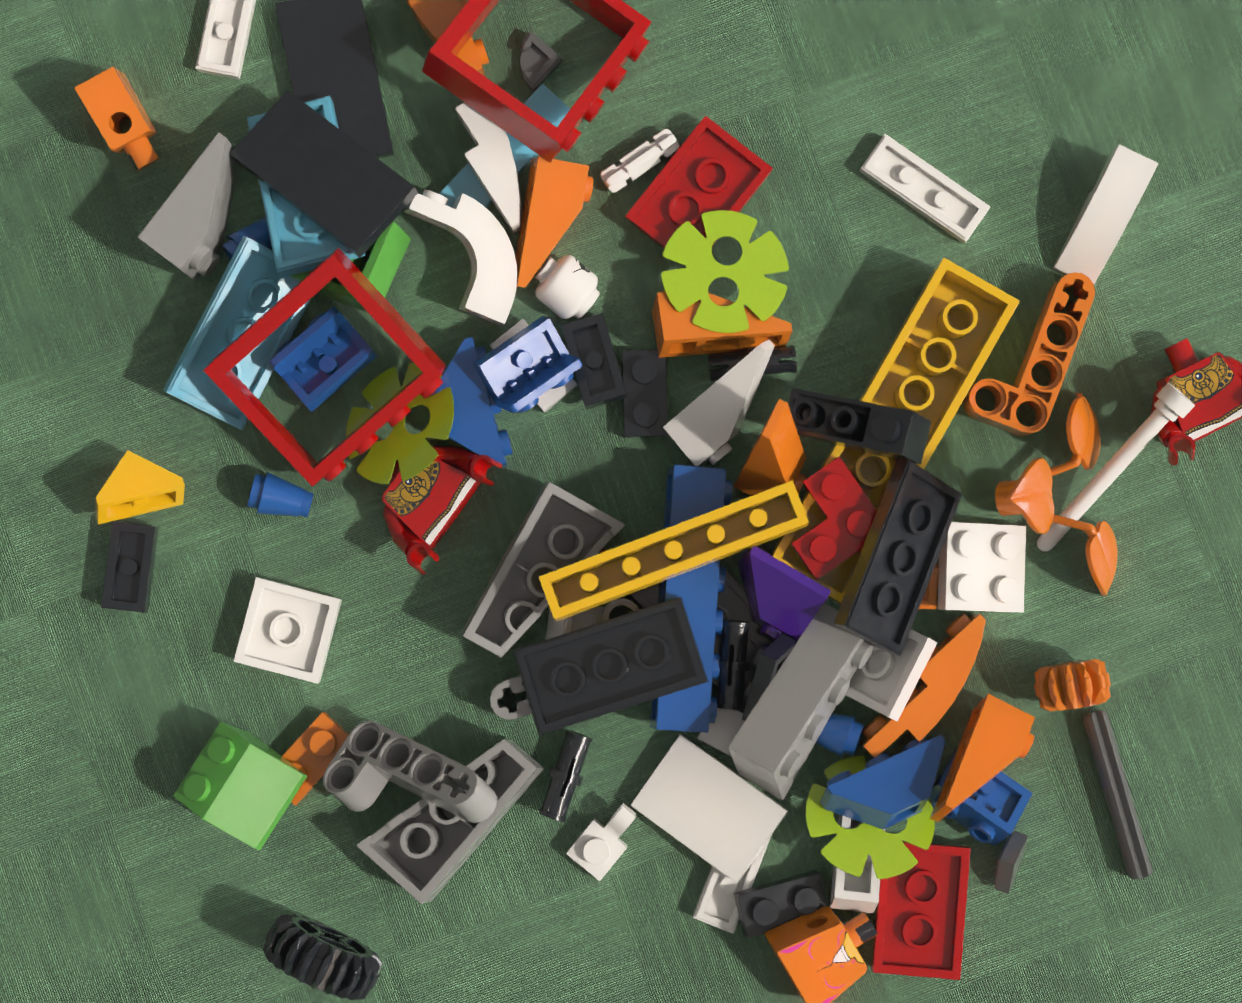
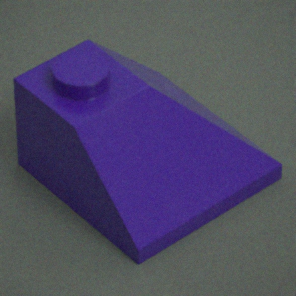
(779, 595)

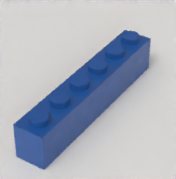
(689, 494)

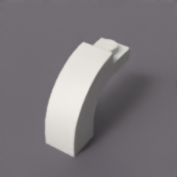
(488, 246)

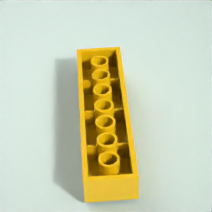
(922, 372)

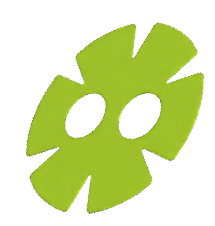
(692, 283)
(410, 450)
(852, 846)

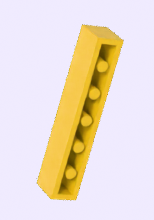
(674, 551)

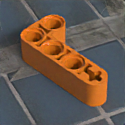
(1041, 352)

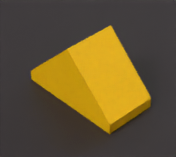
(137, 489)

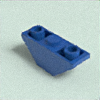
(474, 407)
(888, 787)

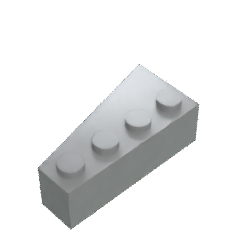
(552, 536)
(798, 704)
(430, 843)

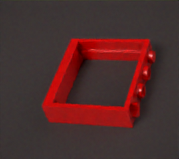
(507, 111)
(364, 436)

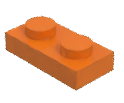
(315, 751)

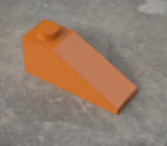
(550, 206)
(680, 337)
(775, 455)
(989, 744)

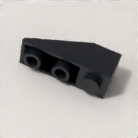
(860, 425)

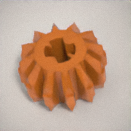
(1072, 685)

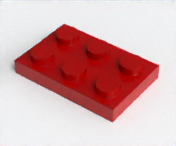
(703, 176)
(923, 915)

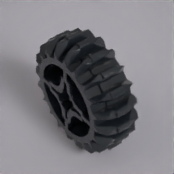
(322, 957)

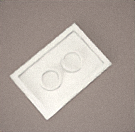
(709, 808)

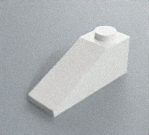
(718, 413)

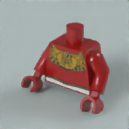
(1211, 385)
(429, 503)

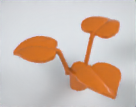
(1033, 495)

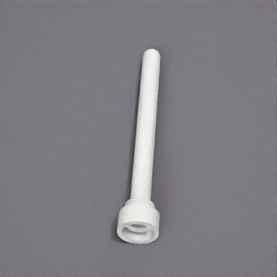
(1168, 407)

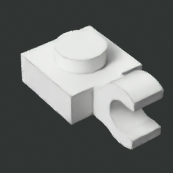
(600, 845)

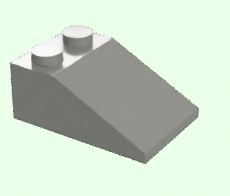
(196, 214)

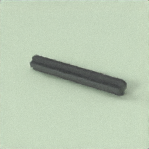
(1117, 794)

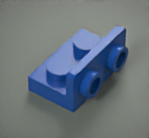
(991, 810)

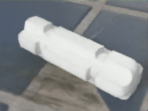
(639, 160)

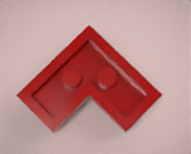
(846, 522)

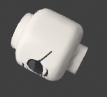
(566, 286)

